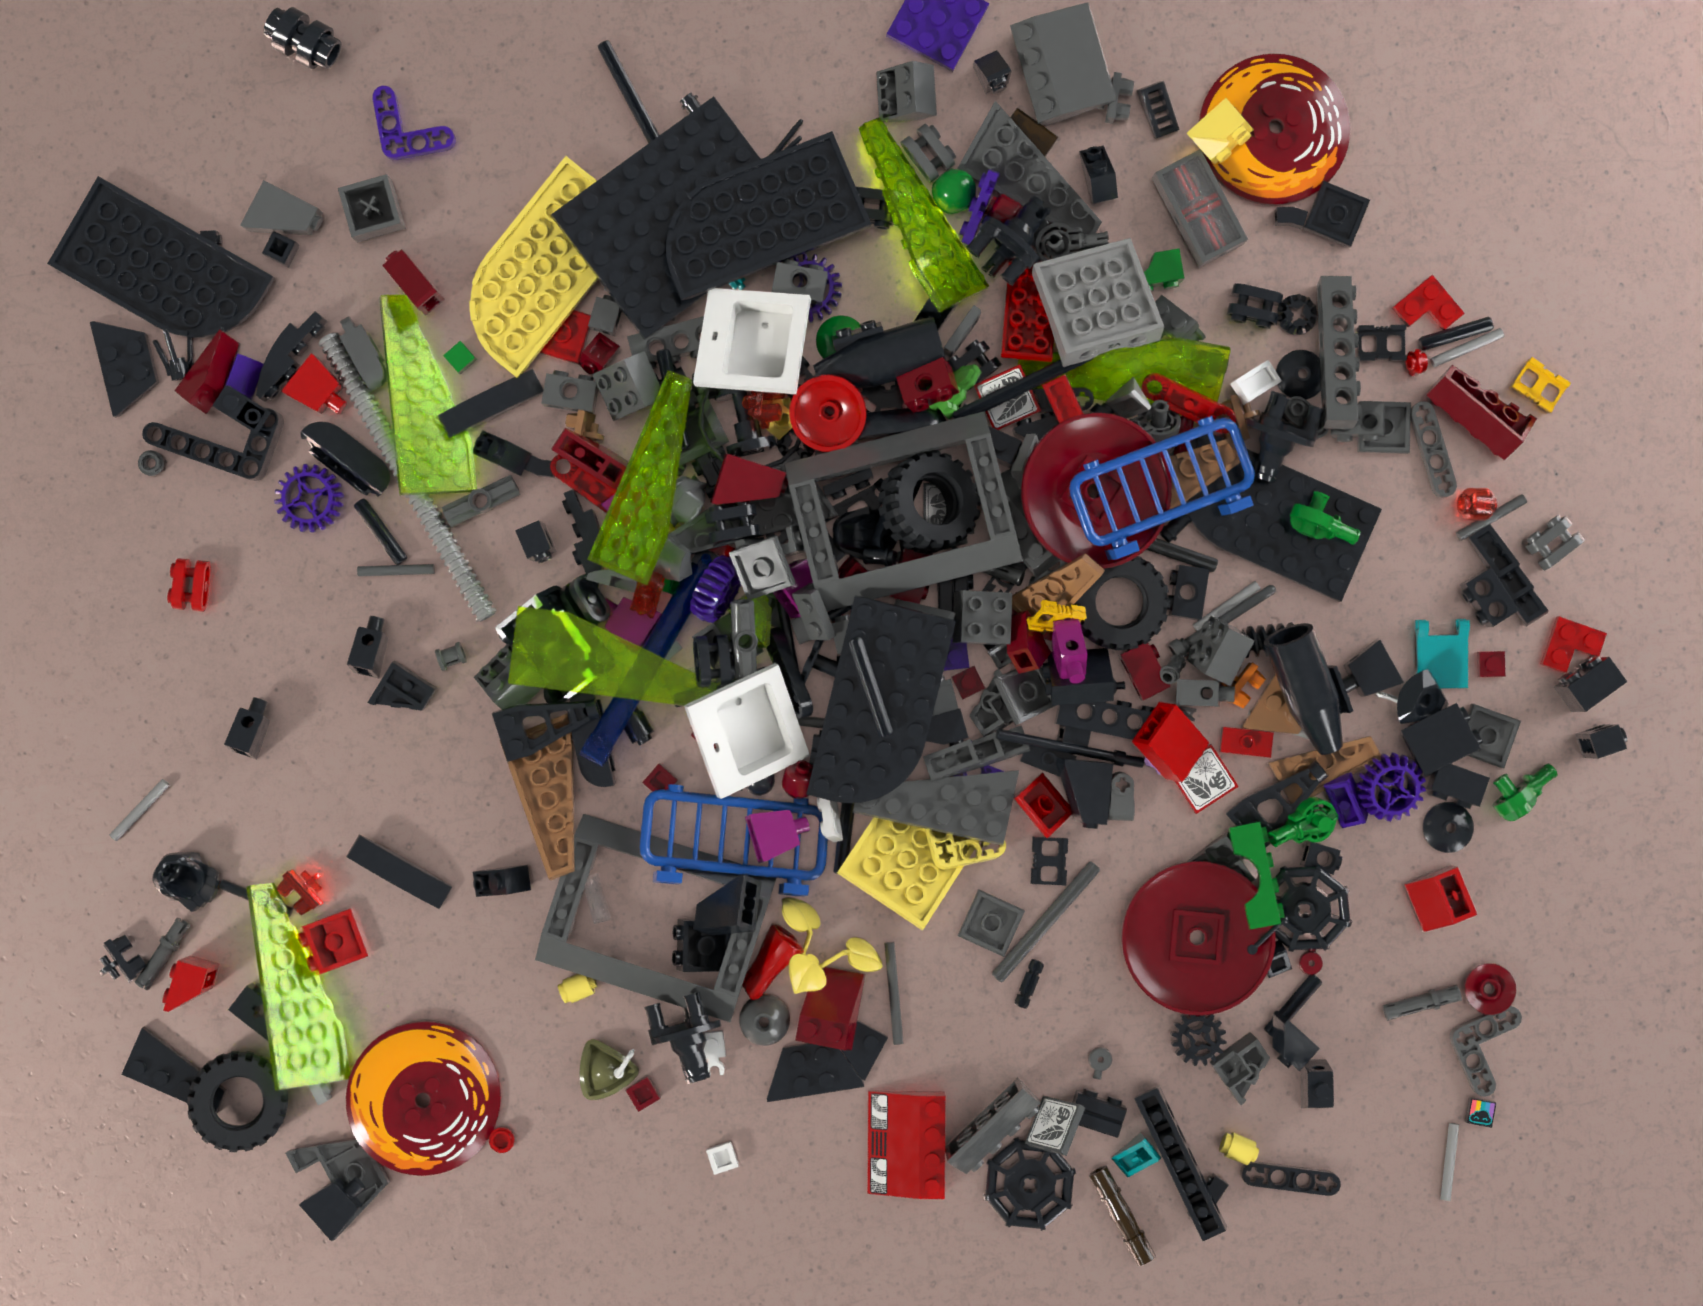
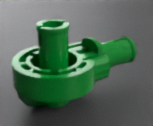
(1317, 524)
(1520, 799)
(1307, 823)

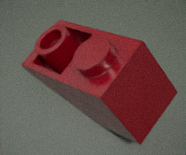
(1027, 646)

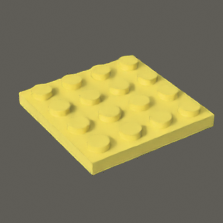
(898, 869)

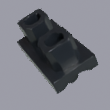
(116, 949)

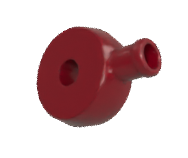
(1304, 962)

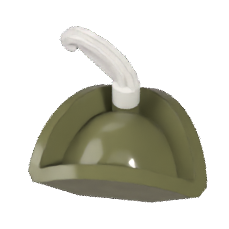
(604, 1070)

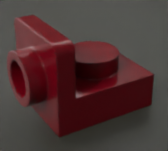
(598, 354)

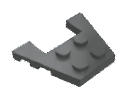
(343, 1161)

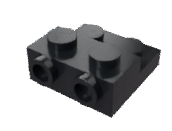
(696, 949)

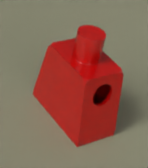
(316, 387)

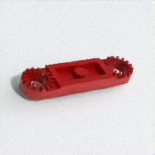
(1185, 400)
(584, 483)

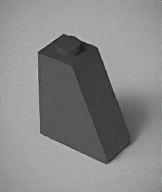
(281, 212)

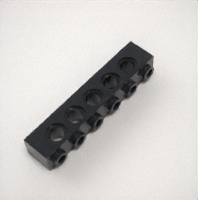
(1181, 1163)

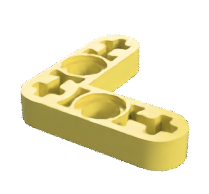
(955, 849)

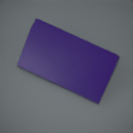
(245, 375)
(1344, 798)

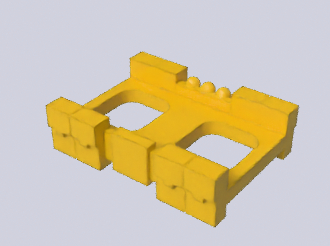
(1544, 378)
(1059, 613)

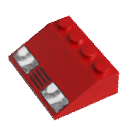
(906, 1144)

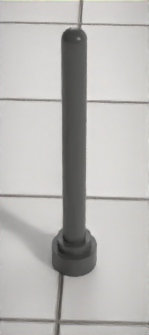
(1183, 646)

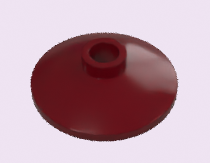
(1502, 991)

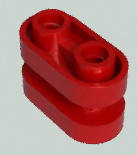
(179, 593)

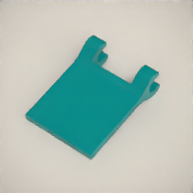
(1444, 654)

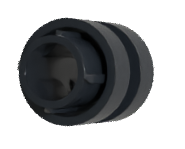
(311, 42)

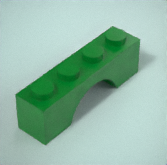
(1165, 269)
(1250, 843)

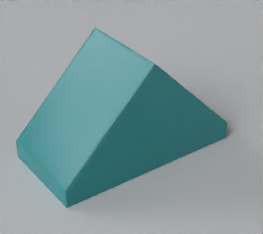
(1136, 1155)

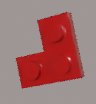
(1429, 298)
(1566, 638)

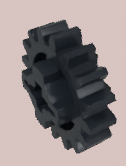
(1192, 1048)

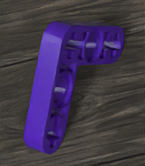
(397, 135)

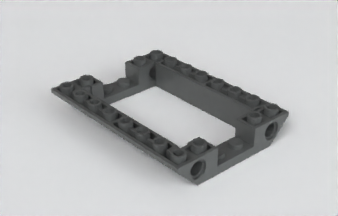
(997, 552)
(561, 919)

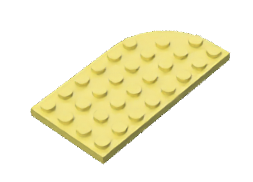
(531, 276)

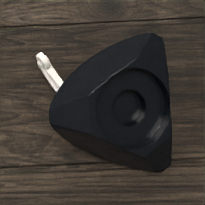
(1418, 698)

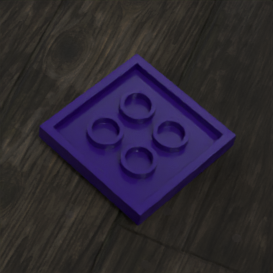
(938, 28)

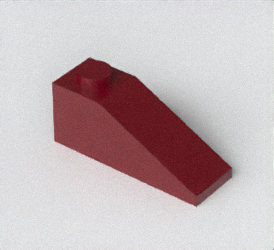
(209, 373)
(591, 457)

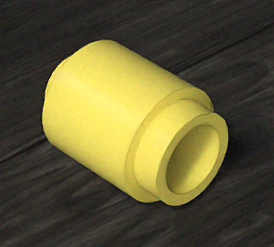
(576, 988)
(1239, 1148)

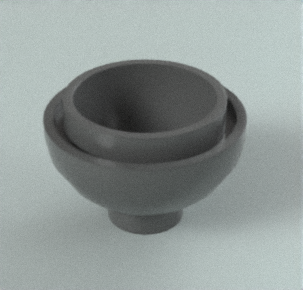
(768, 1007)

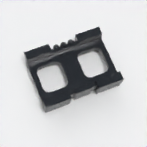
(1381, 334)
(1057, 861)

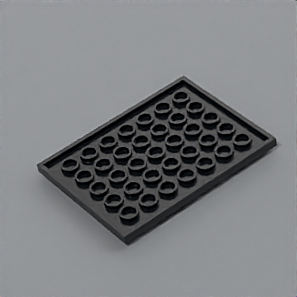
(626, 214)

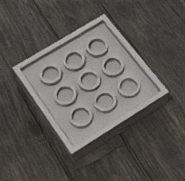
(1097, 301)

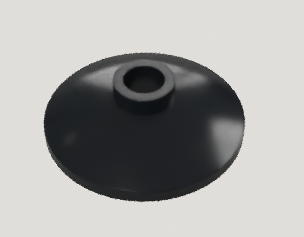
(1288, 371)
(1435, 827)

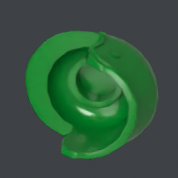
(954, 191)

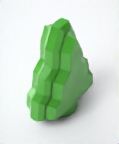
(965, 378)

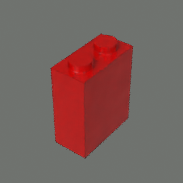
(1170, 742)

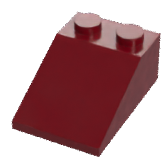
(832, 1012)

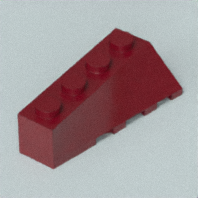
(1481, 412)

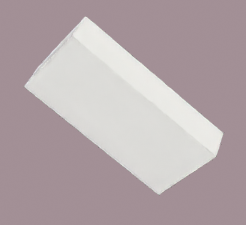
(1255, 382)

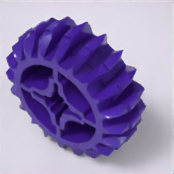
(816, 309)
(319, 494)
(715, 590)
(1386, 805)

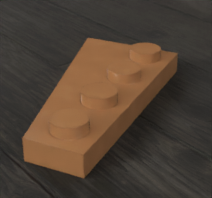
(1061, 586)
(1349, 758)

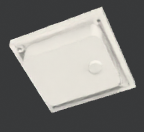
(755, 343)
(751, 729)

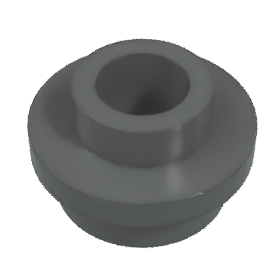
(143, 463)

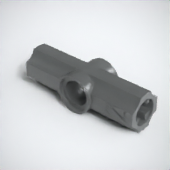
(465, 507)
(743, 623)

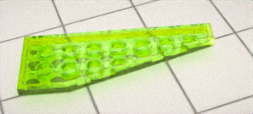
(934, 248)
(1183, 360)
(418, 394)
(643, 502)
(579, 657)
(301, 1027)

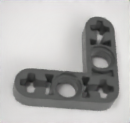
(1472, 1046)

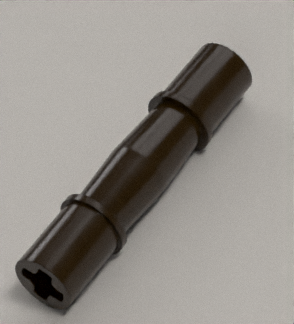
(1122, 1215)

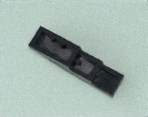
(490, 403)
(1497, 555)
(399, 871)

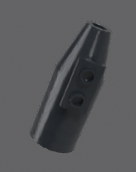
(878, 356)
(1309, 685)

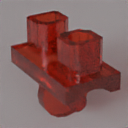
(762, 408)
(647, 597)
(293, 882)

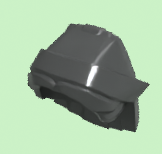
(688, 499)

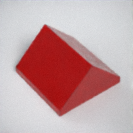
(1043, 805)

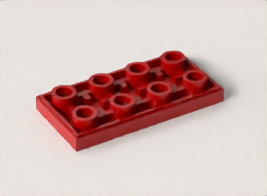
(1026, 324)

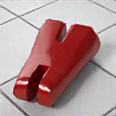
(771, 960)

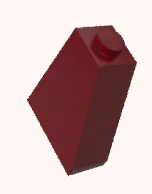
(412, 281)
(747, 481)

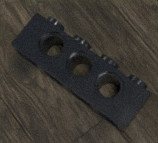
(1068, 716)

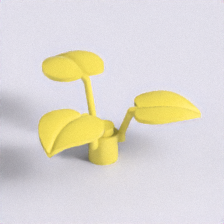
(805, 969)

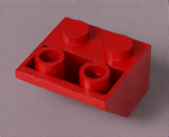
(1440, 898)
(189, 980)

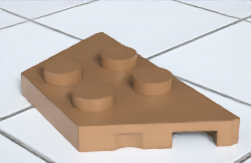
(1272, 712)

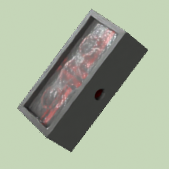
(1199, 208)

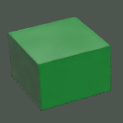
(460, 357)

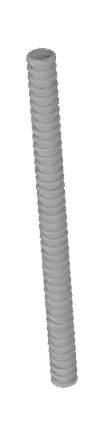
(422, 503)

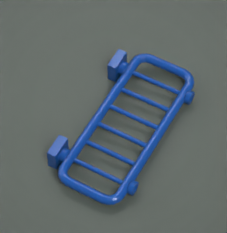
(1231, 493)
(669, 864)

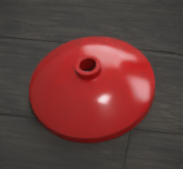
(819, 428)

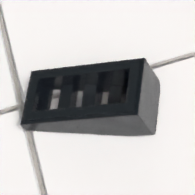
(1167, 106)

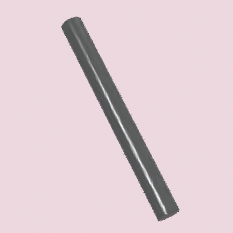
(893, 993)

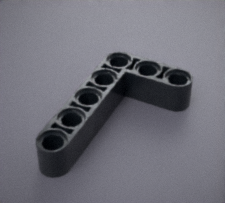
(218, 452)

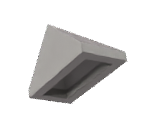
(1129, 400)

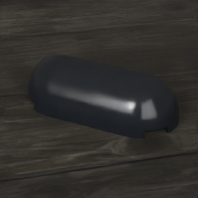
(897, 421)
(347, 457)
(591, 772)

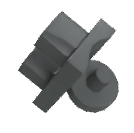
(1116, 110)

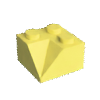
(1220, 131)

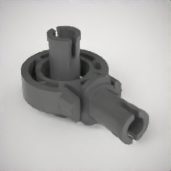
(1072, 241)
(1163, 421)

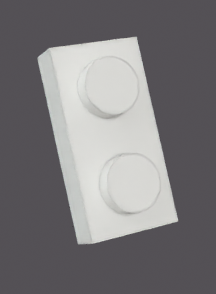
(831, 823)

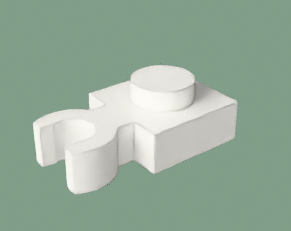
(715, 1049)

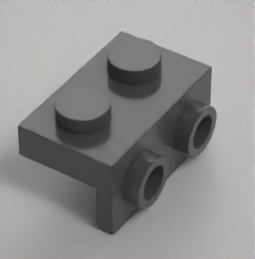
(813, 613)

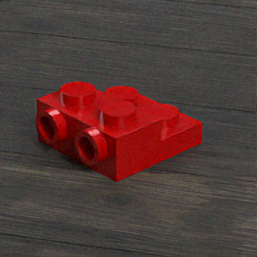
(332, 942)

